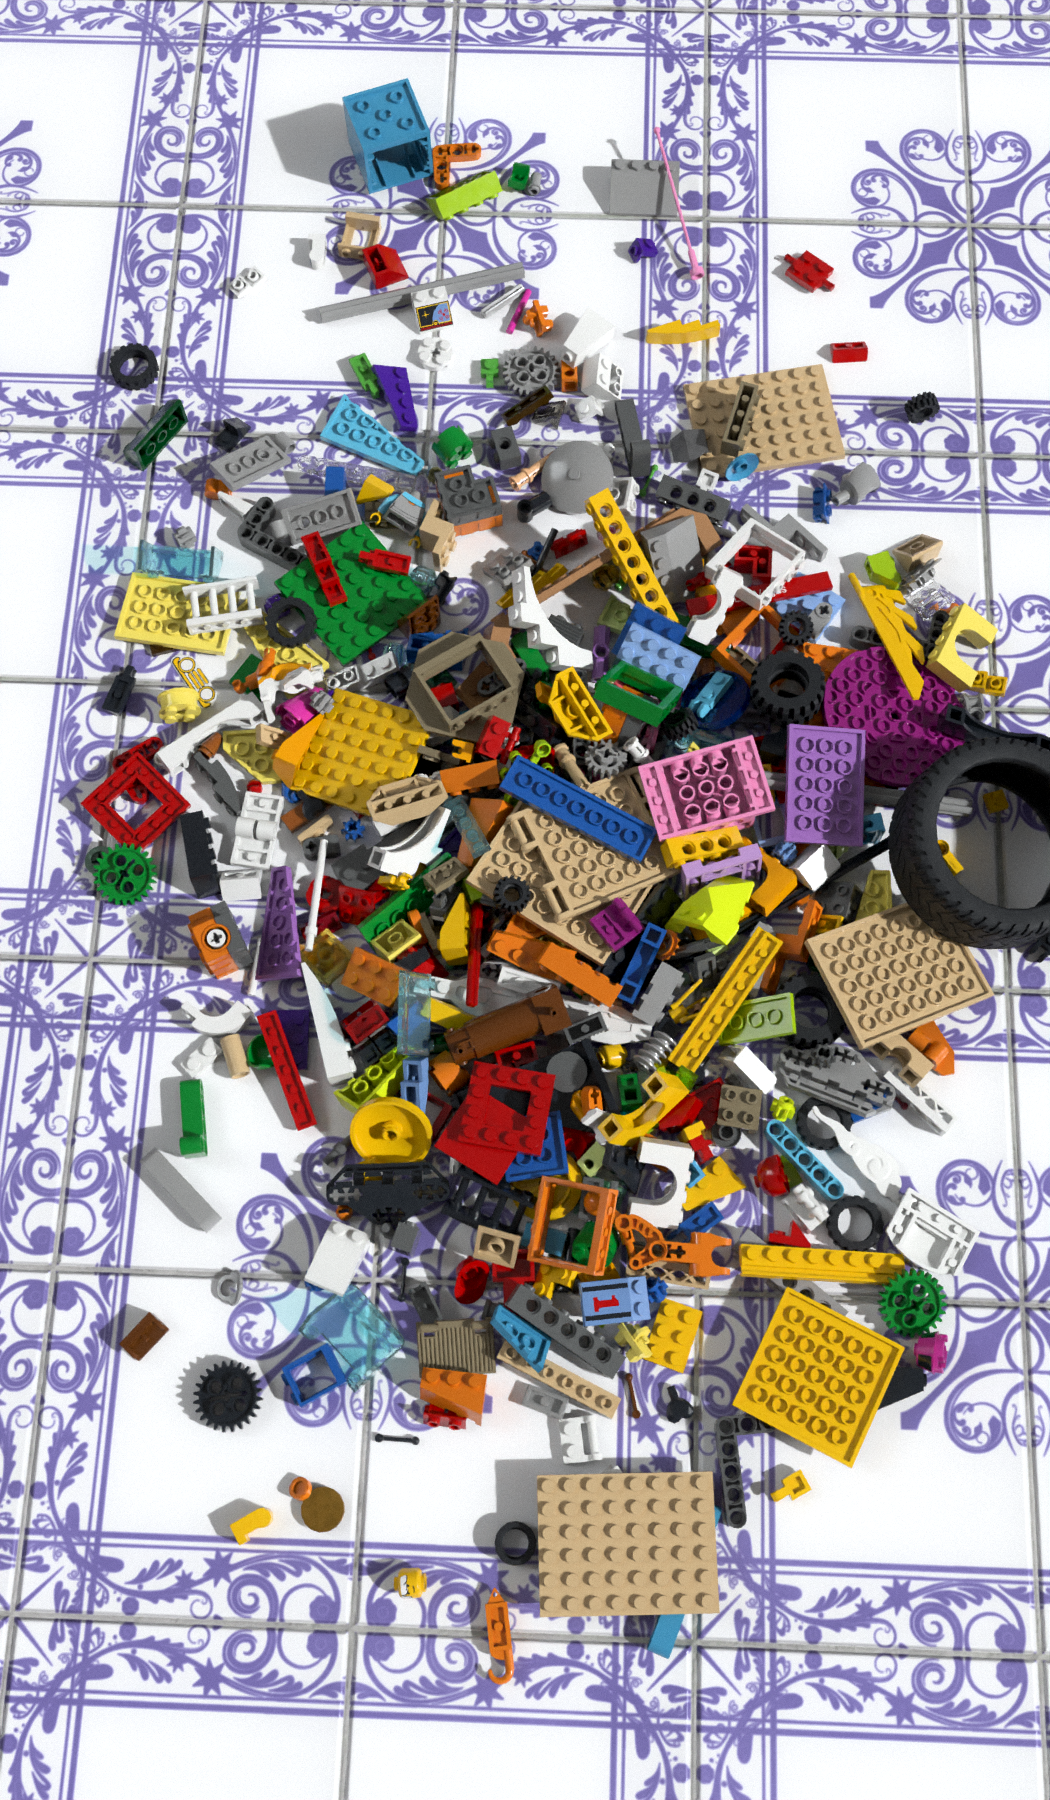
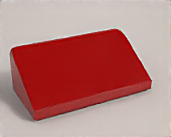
(849, 352)

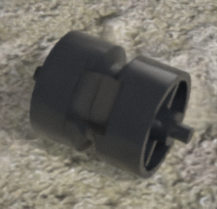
(398, 683)

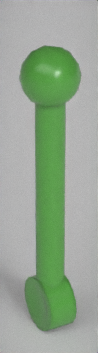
(642, 492)

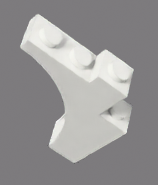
(417, 848)

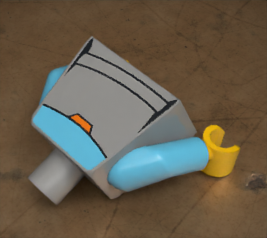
(404, 512)

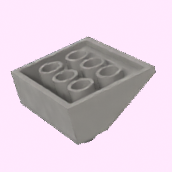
(643, 188)
(673, 555)

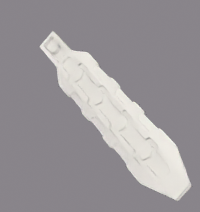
(620, 1023)

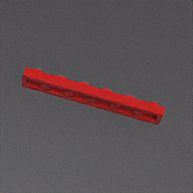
(286, 1070)

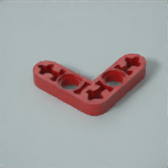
(126, 755)

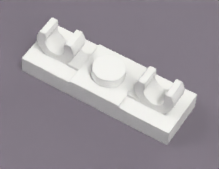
(521, 980)

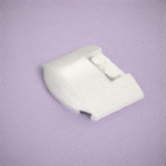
(930, 1235)

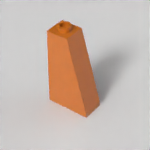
(490, 817)

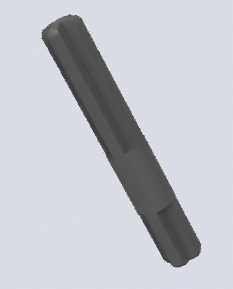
(689, 949)

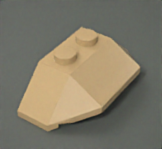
(406, 800)

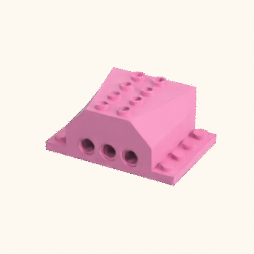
(707, 789)

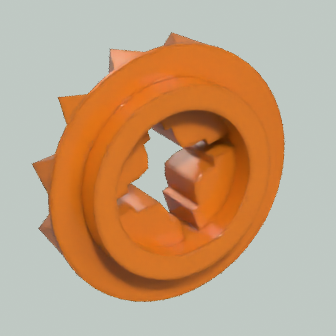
(672, 941)

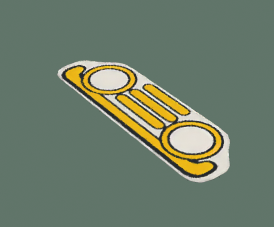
(195, 679)

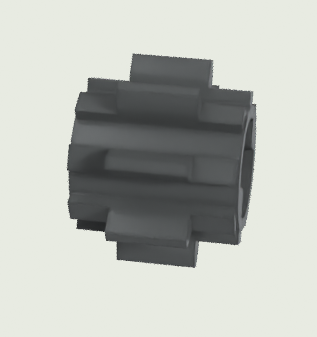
(825, 1051)

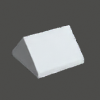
(815, 866)

